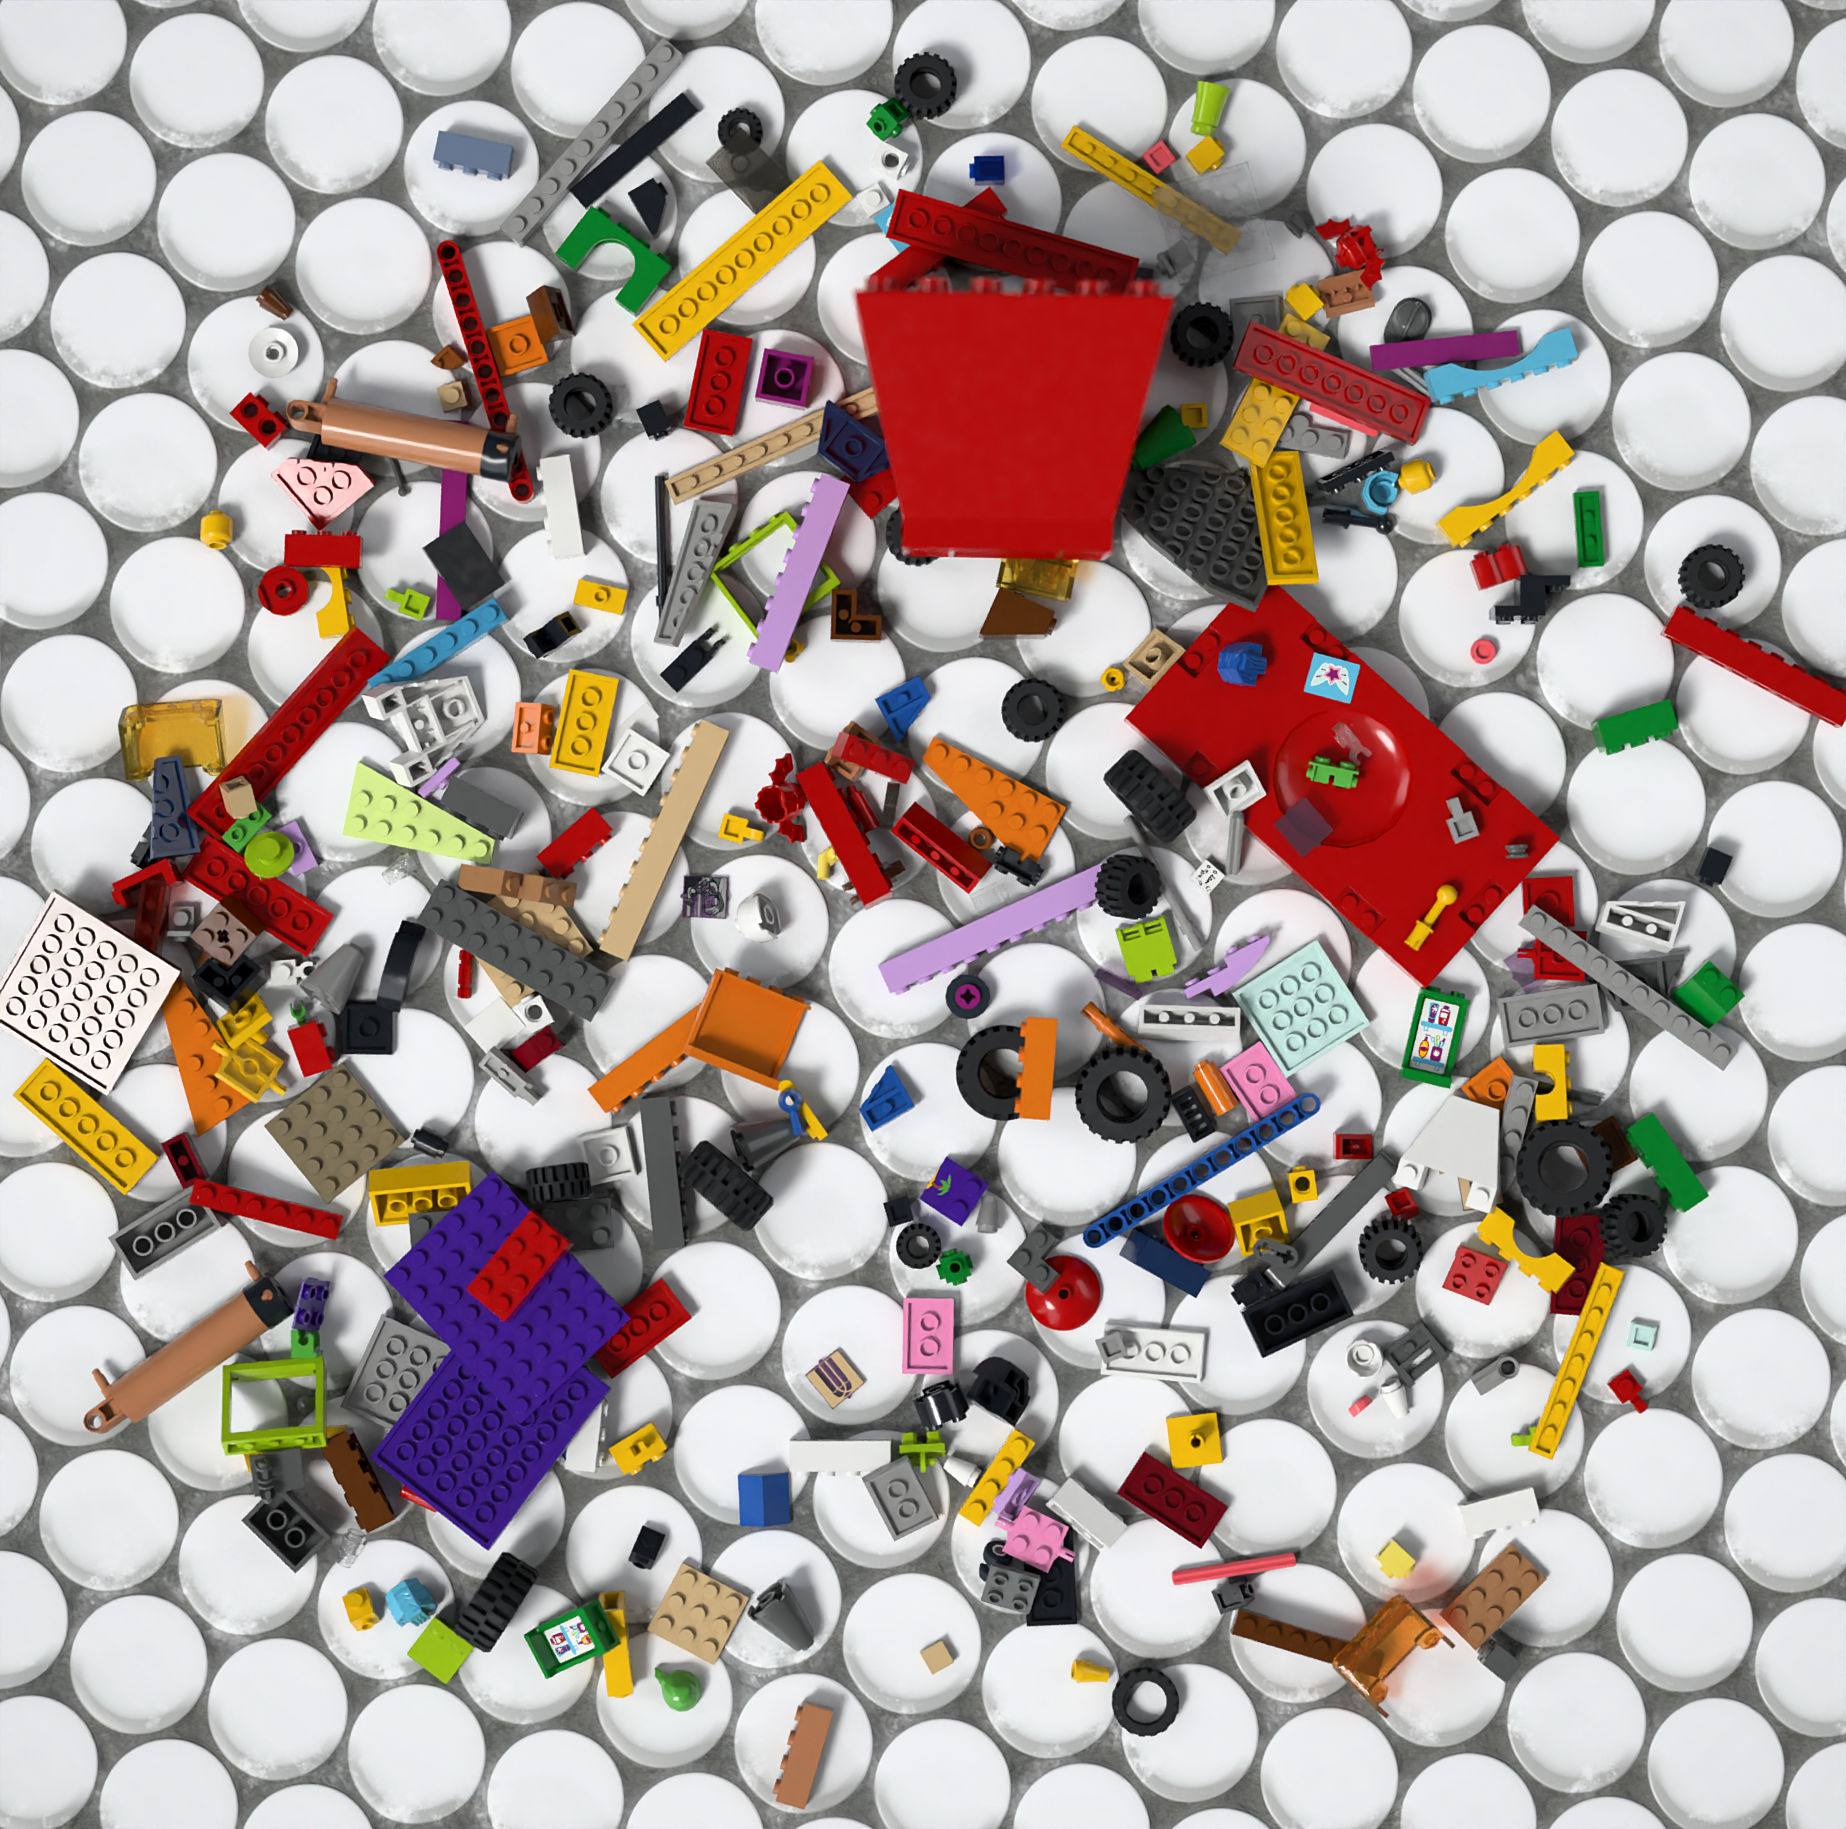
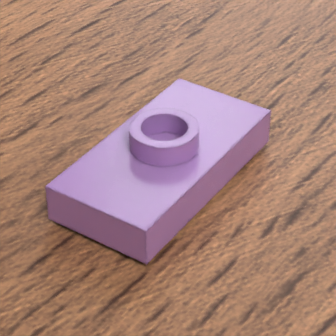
(440, 779)
(304, 857)

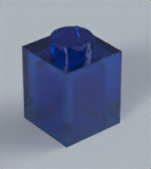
(987, 170)

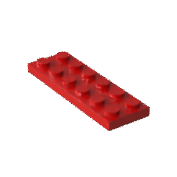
(280, 907)

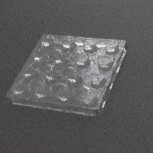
(1213, 223)

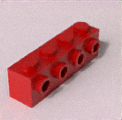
(941, 847)

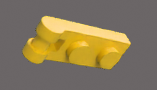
(814, 1126)

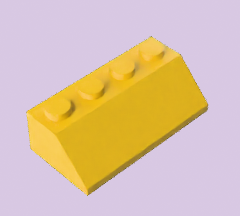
(417, 1189)

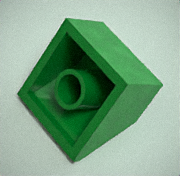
(1707, 995)

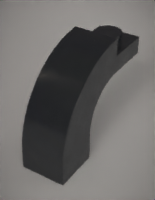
(399, 965)

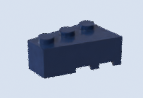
(1164, 1262)

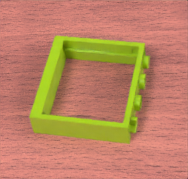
(756, 537)
(278, 1438)

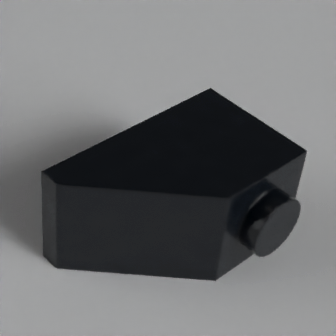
(650, 204)

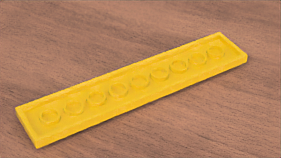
(742, 261)

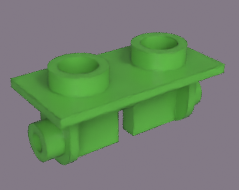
(1324, 768)
(245, 829)

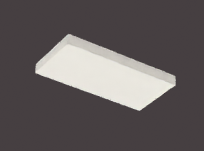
(1158, 1354)

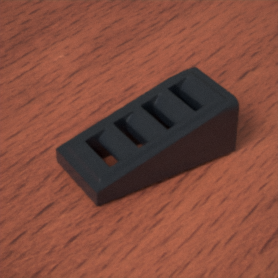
(1179, 1096)

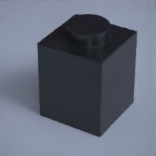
(654, 421)
(1713, 867)

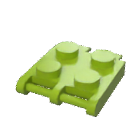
(1147, 950)

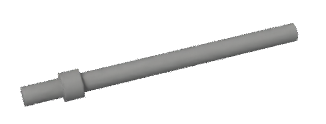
(1187, 927)

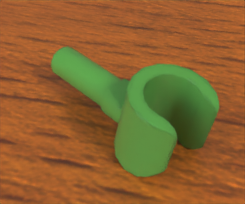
(298, 1014)

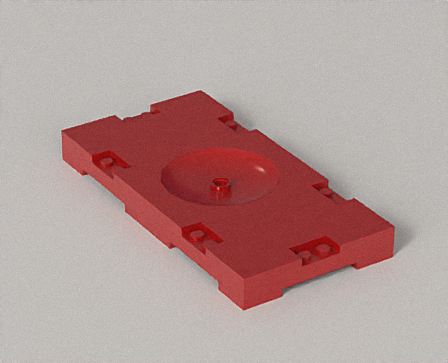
(1391, 829)

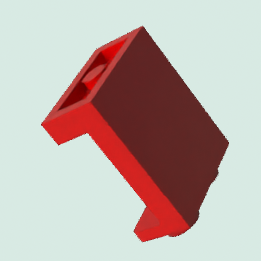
(166, 868)

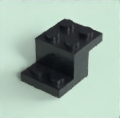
(1529, 598)

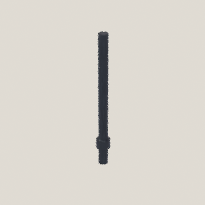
(661, 542)

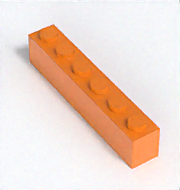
(643, 1065)

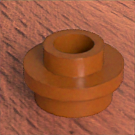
(980, 831)

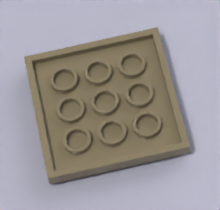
(335, 1133)

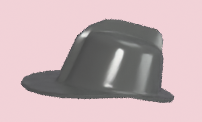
(1408, 321)

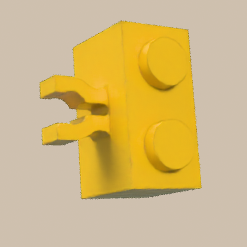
(638, 1448)

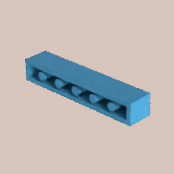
(444, 645)

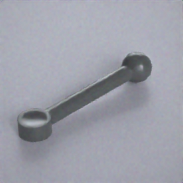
(402, 490)

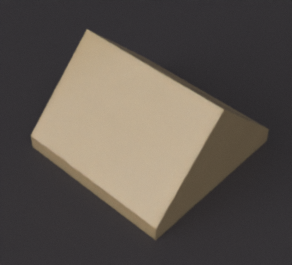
(1153, 658)

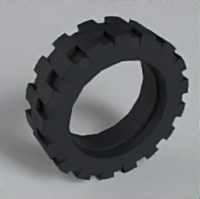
(1164, 1720)

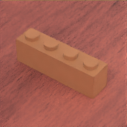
(804, 1754)

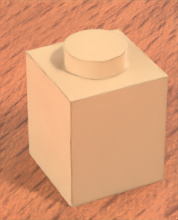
(238, 797)

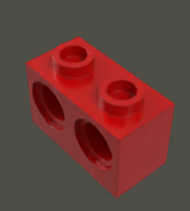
(256, 424)

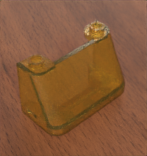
(173, 729)

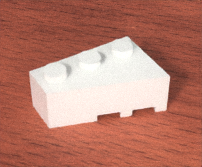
(1642, 923)

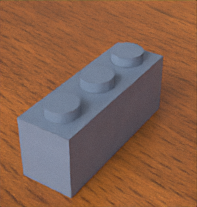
(473, 155)

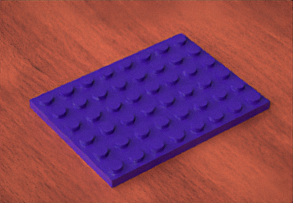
(546, 1338)
(472, 1455)

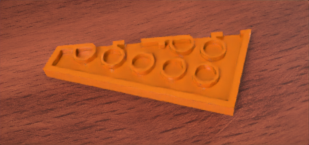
(1005, 806)
(192, 1038)

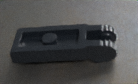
(690, 662)

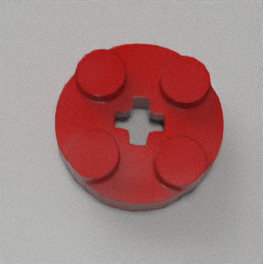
(270, 585)

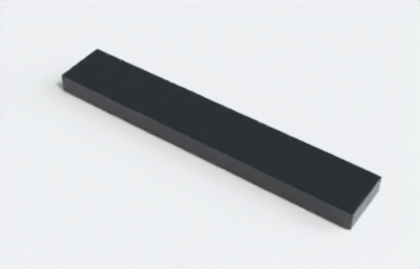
(634, 151)

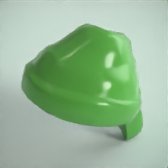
(679, 1689)

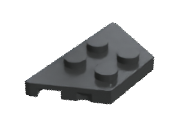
(1655, 972)

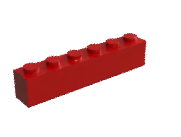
(918, 262)
(844, 835)

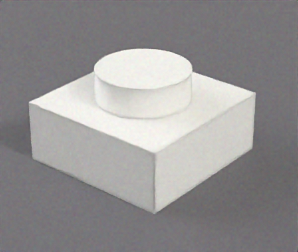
(873, 200)

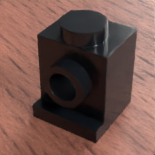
(1256, 1280)

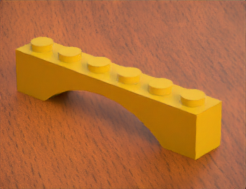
(1464, 521)

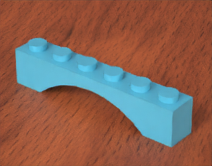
(1452, 380)

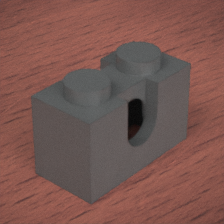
(1498, 1660)

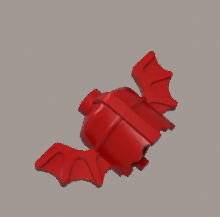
(1355, 249)
(782, 801)

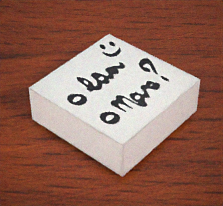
(1207, 877)

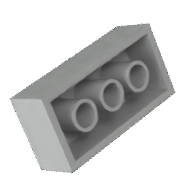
(164, 1234)

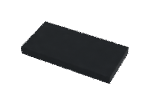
(1056, 1591)

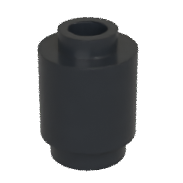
(430, 1142)

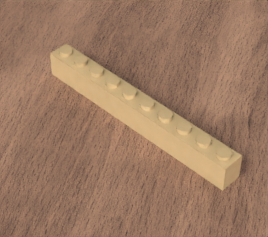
(665, 840)

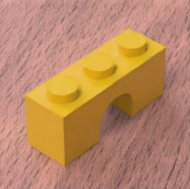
(1552, 1062)

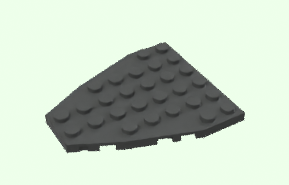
(1202, 526)

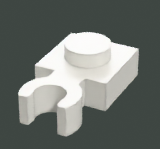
(287, 972)

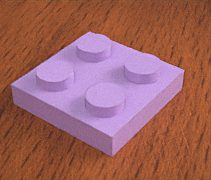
(1016, 1494)

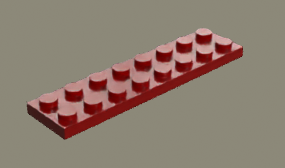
(1331, 383)

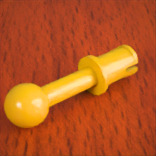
(1446, 895)

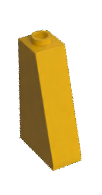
(618, 1660)

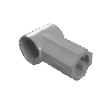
(1492, 1376)

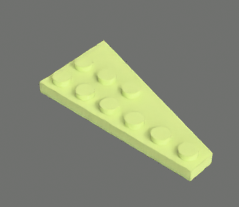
(397, 817)

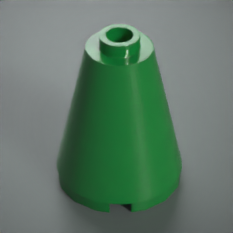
(1161, 439)

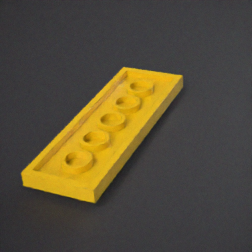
(1266, 408)
(1284, 520)
(86, 1126)

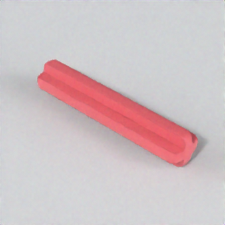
(1343, 420)

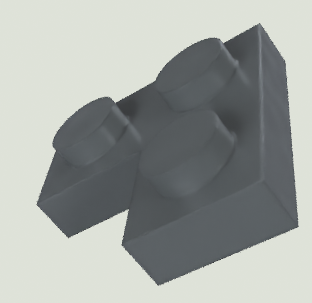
(1030, 1256)

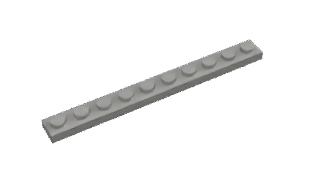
(1627, 987)

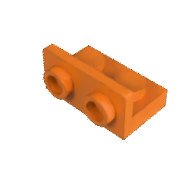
(533, 728)

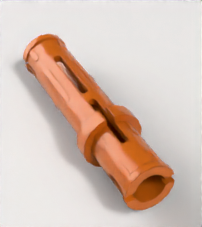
(1108, 1026)

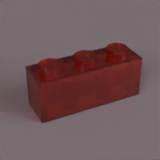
(152, 914)

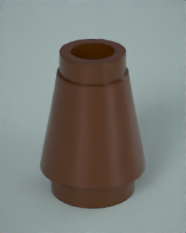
(274, 303)

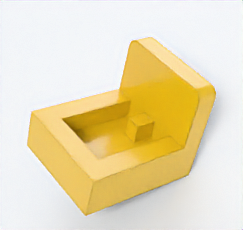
(360, 1609)

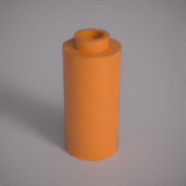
(1215, 1087)

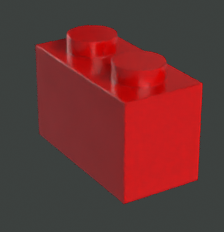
(311, 1047)

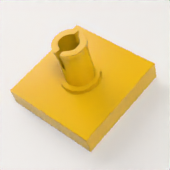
(246, 1023)
(1194, 1440)

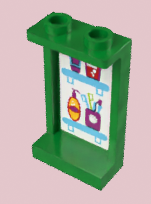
(1434, 1037)
(572, 1638)

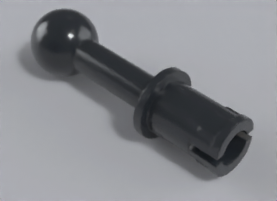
(1383, 524)

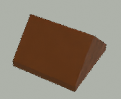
(550, 314)

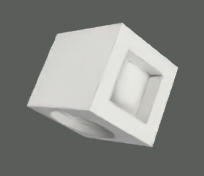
(885, 151)
(546, 1018)

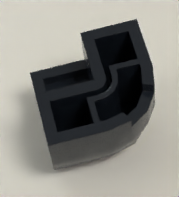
(1000, 1389)

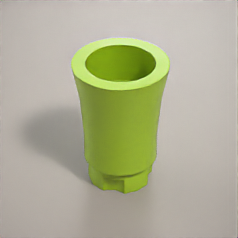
(1208, 108)

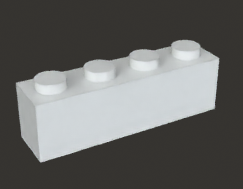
(562, 507)
(1189, 1023)
(838, 1455)

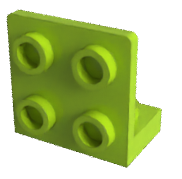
(440, 1649)

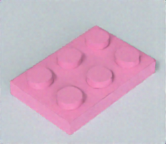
(1258, 1083)
(928, 1335)

